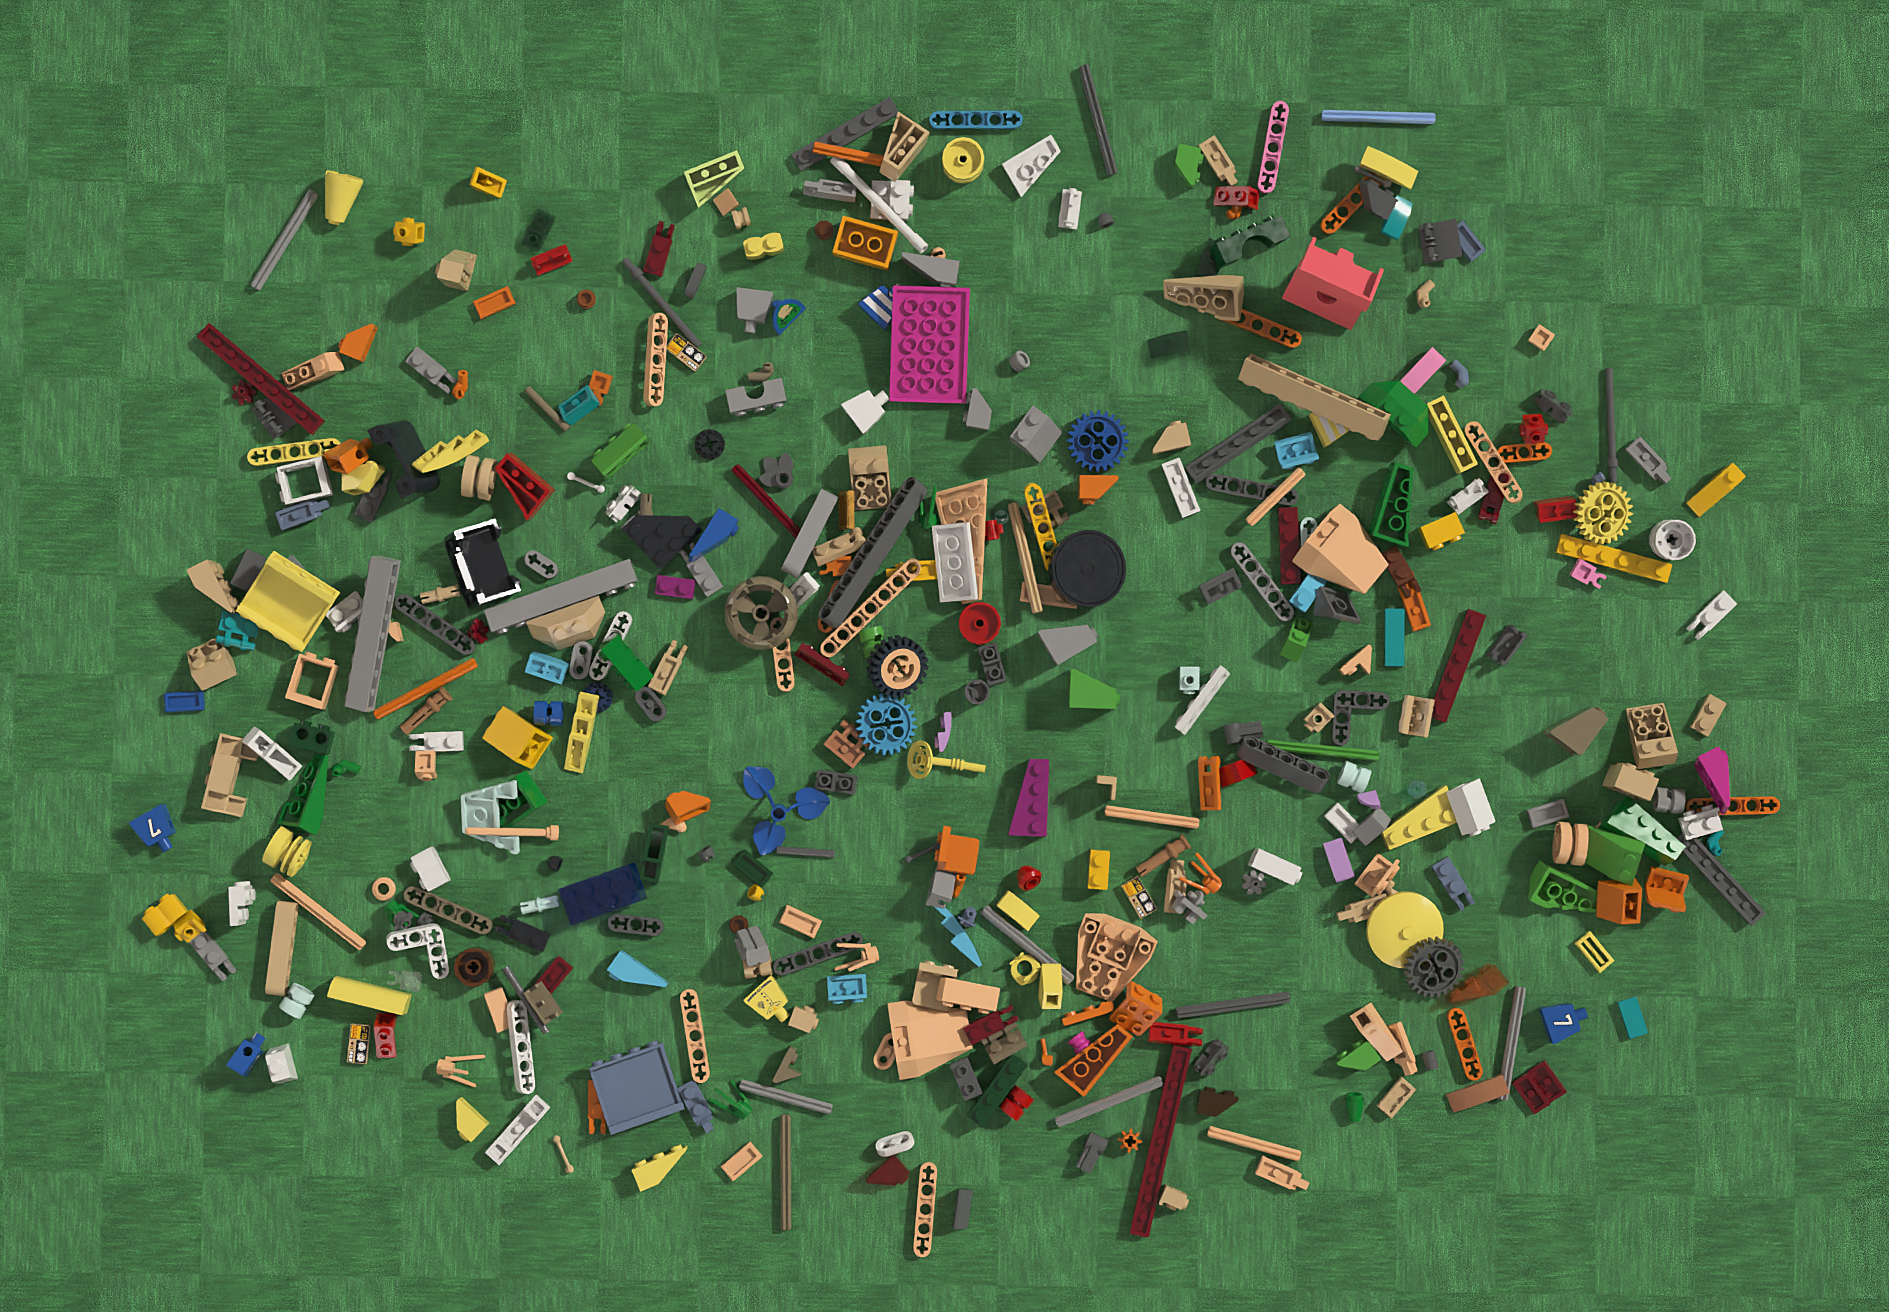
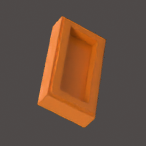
(494, 302)

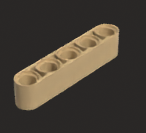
(281, 948)

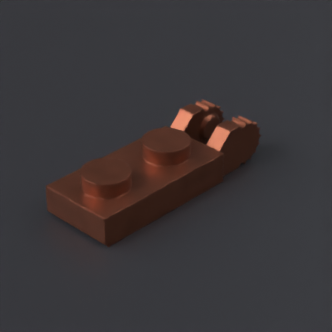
(1400, 571)

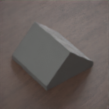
(1335, 606)

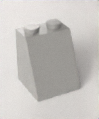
(1035, 434)
(1067, 641)

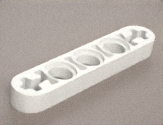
(526, 1054)

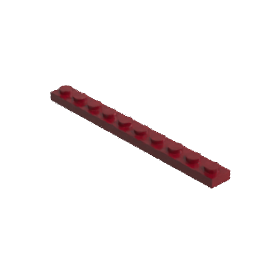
(1160, 1141)

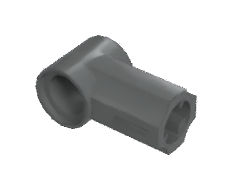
(1237, 732)
(1092, 1149)

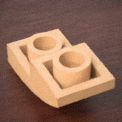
(497, 1006)

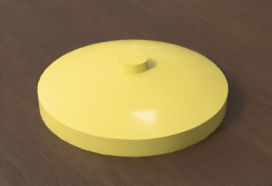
(1399, 924)

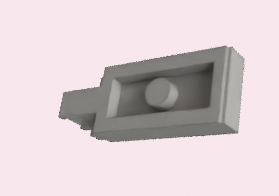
(831, 190)
(1648, 460)

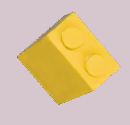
(517, 737)

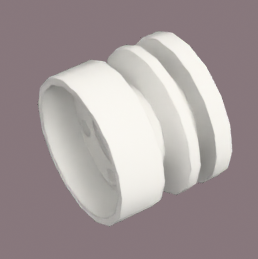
(1683, 540)

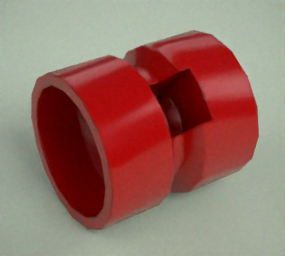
(1016, 1102)

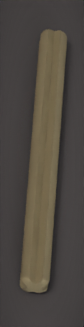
(785, 1171)

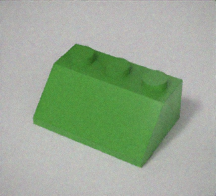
(620, 450)

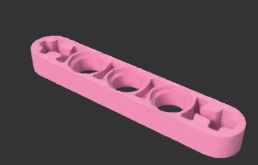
(1273, 138)

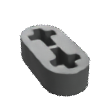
(695, 280)

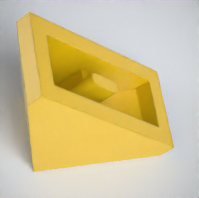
(487, 182)

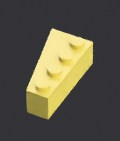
(1422, 819)

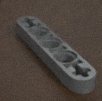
(1242, 485)
(426, 620)
(808, 953)

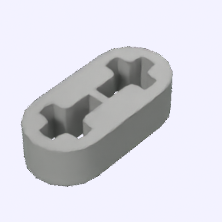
(544, 560)

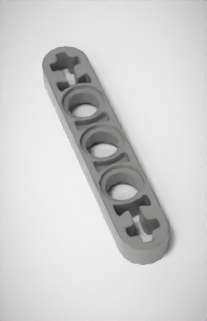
(1263, 591)

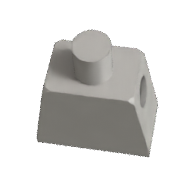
(753, 307)

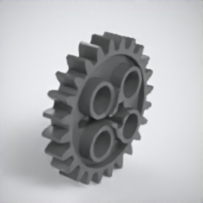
(1418, 975)

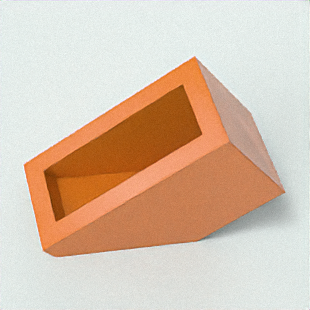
(357, 343)
(685, 806)

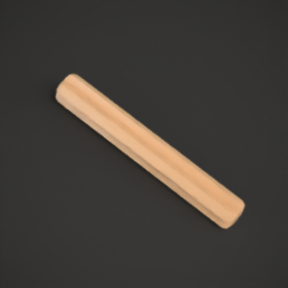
(1275, 496)

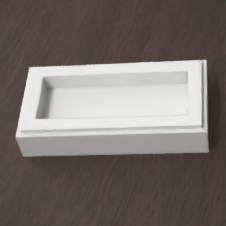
(1342, 821)

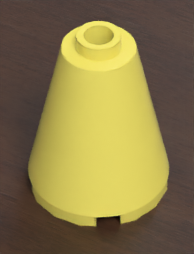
(340, 195)

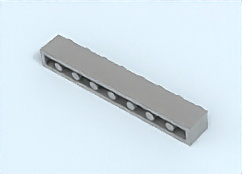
(560, 596)
(372, 633)

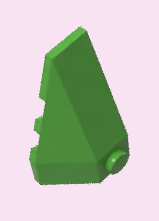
(1557, 889)

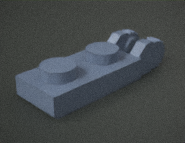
(1452, 881)

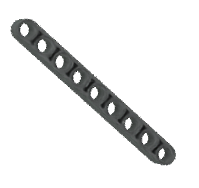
(872, 552)

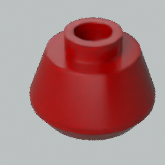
(1028, 877)

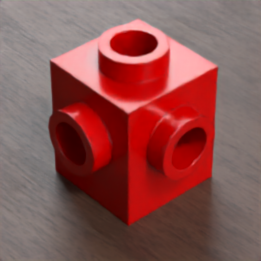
(1533, 429)

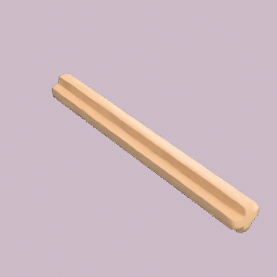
(1152, 817)
(1254, 1143)

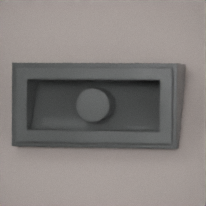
(962, 1208)

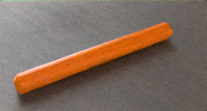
(425, 688)

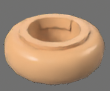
(383, 897)

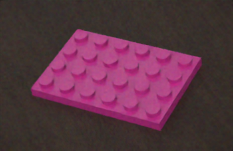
(929, 344)

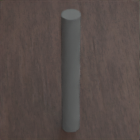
(805, 851)

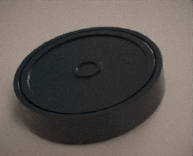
(1087, 568)

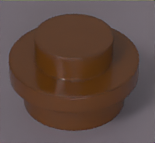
(824, 230)
(738, 923)

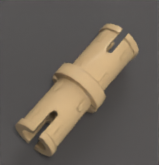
(440, 594)

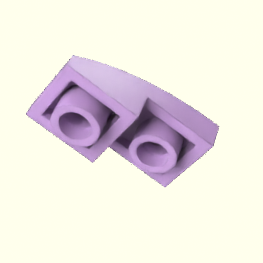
(942, 739)
(1338, 860)

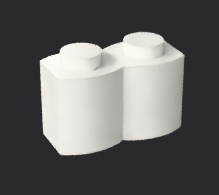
(430, 869)

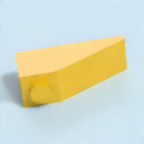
(1716, 489)

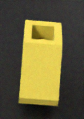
(362, 478)
(1050, 986)

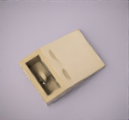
(870, 477)
(209, 580)
(1651, 736)

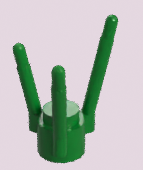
(929, 519)
(741, 1109)

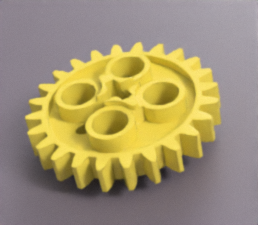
(1603, 512)

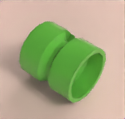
(870, 638)

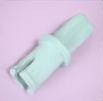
(539, 904)

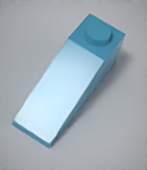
(1306, 592)
(630, 970)

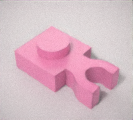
(1585, 572)

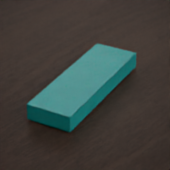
(1393, 637)

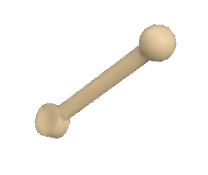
(569, 1168)

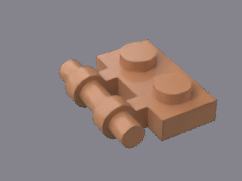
(843, 747)

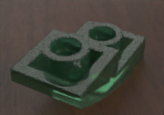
(539, 230)

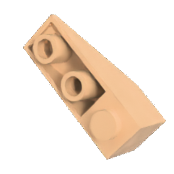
(313, 370)
(1376, 1031)

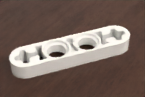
(615, 622)

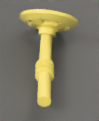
(928, 759)

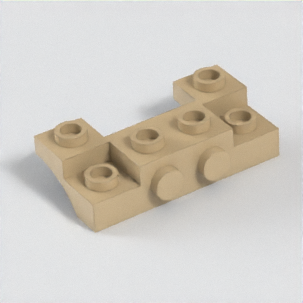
(223, 776)

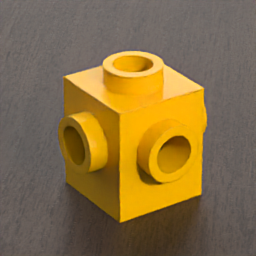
(409, 231)

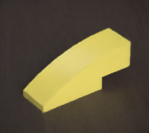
(1388, 167)

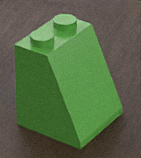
(1090, 693)

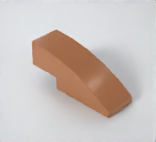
(1477, 1093)

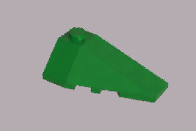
(307, 804)

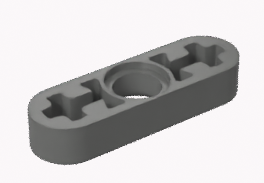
(631, 917)

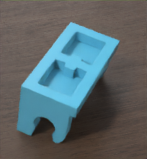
(547, 667)

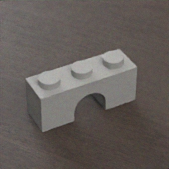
(773, 396)

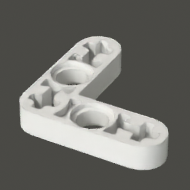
(424, 939)

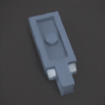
(300, 513)
(696, 1104)

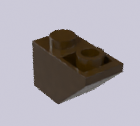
(1214, 1103)

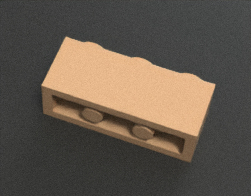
(967, 995)

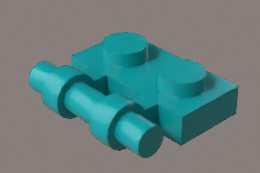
(235, 623)

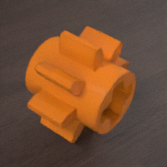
(1133, 1144)

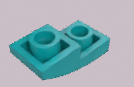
(1396, 222)

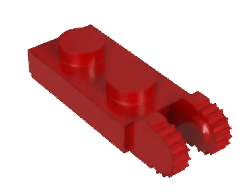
(1174, 1034)

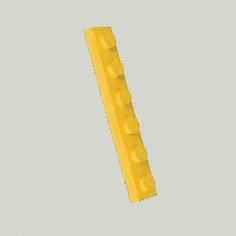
(1613, 558)

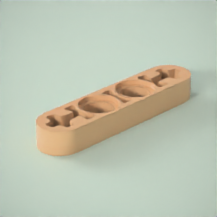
(786, 653)

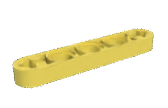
(285, 452)

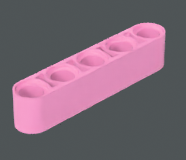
(1423, 370)

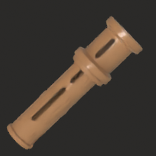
(433, 705)
(1171, 850)

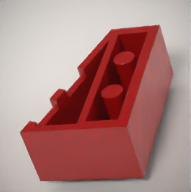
(525, 485)

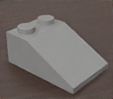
(937, 270)

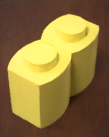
(767, 245)

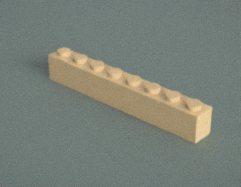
(1314, 397)

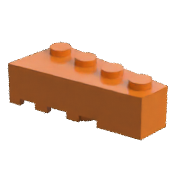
(1092, 1062)

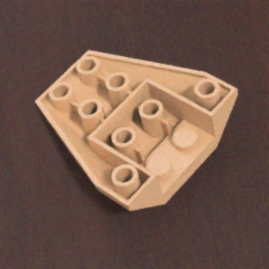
(1342, 552)
(1110, 954)
(926, 1037)

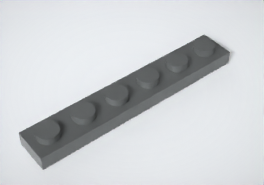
(847, 132)
(1238, 443)
(1721, 880)

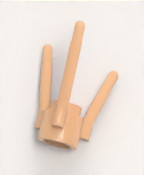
(868, 956)
(447, 1068)

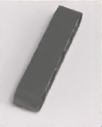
(1283, 764)

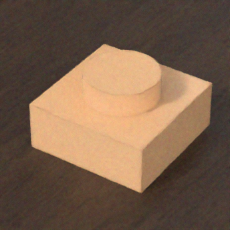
(1541, 337)

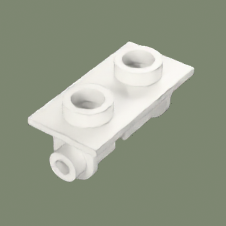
(1070, 208)
(625, 496)
(1467, 496)

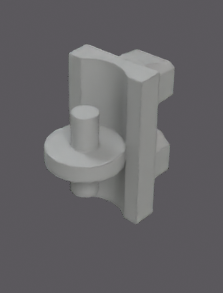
(1183, 902)

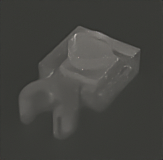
(408, 980)

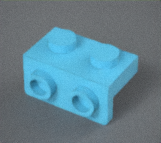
(1296, 450)
(847, 987)

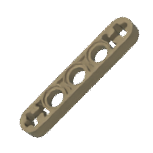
(438, 910)

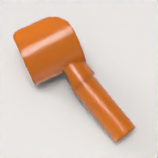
(1046, 1059)

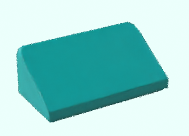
(578, 405)

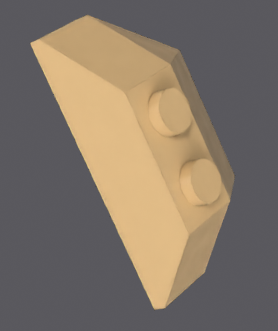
(569, 624)

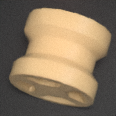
(741, 218)

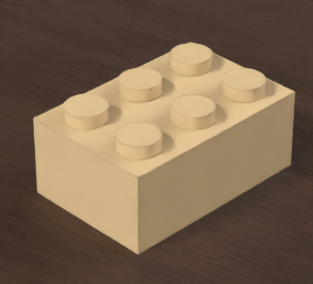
(1631, 782)

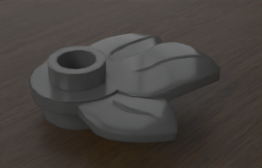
(776, 469)

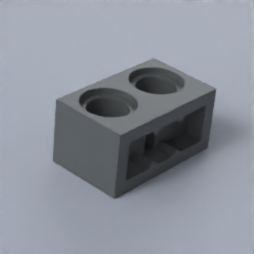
(966, 1078)

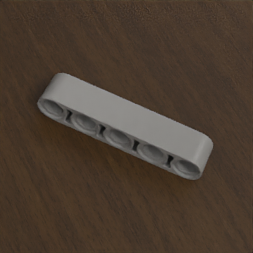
(809, 533)

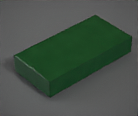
(752, 868)

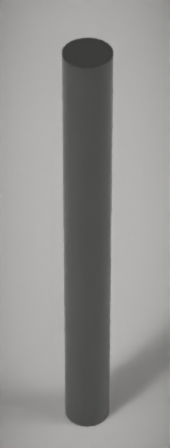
(519, 990)

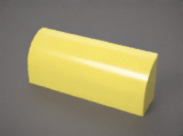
(369, 995)

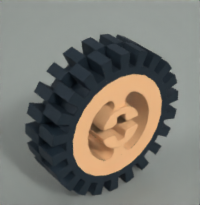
(911, 663)

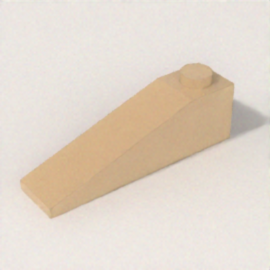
(1211, 294)

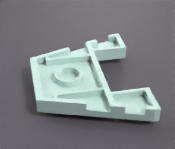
(481, 809)

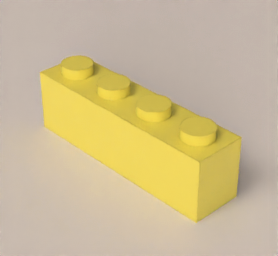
(1450, 435)

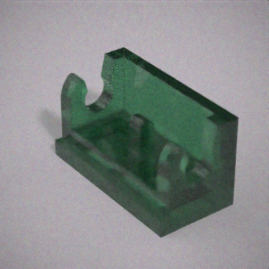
(1207, 264)

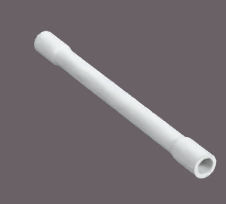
(913, 238)

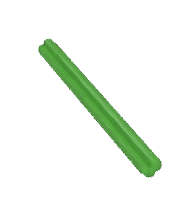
(1323, 750)

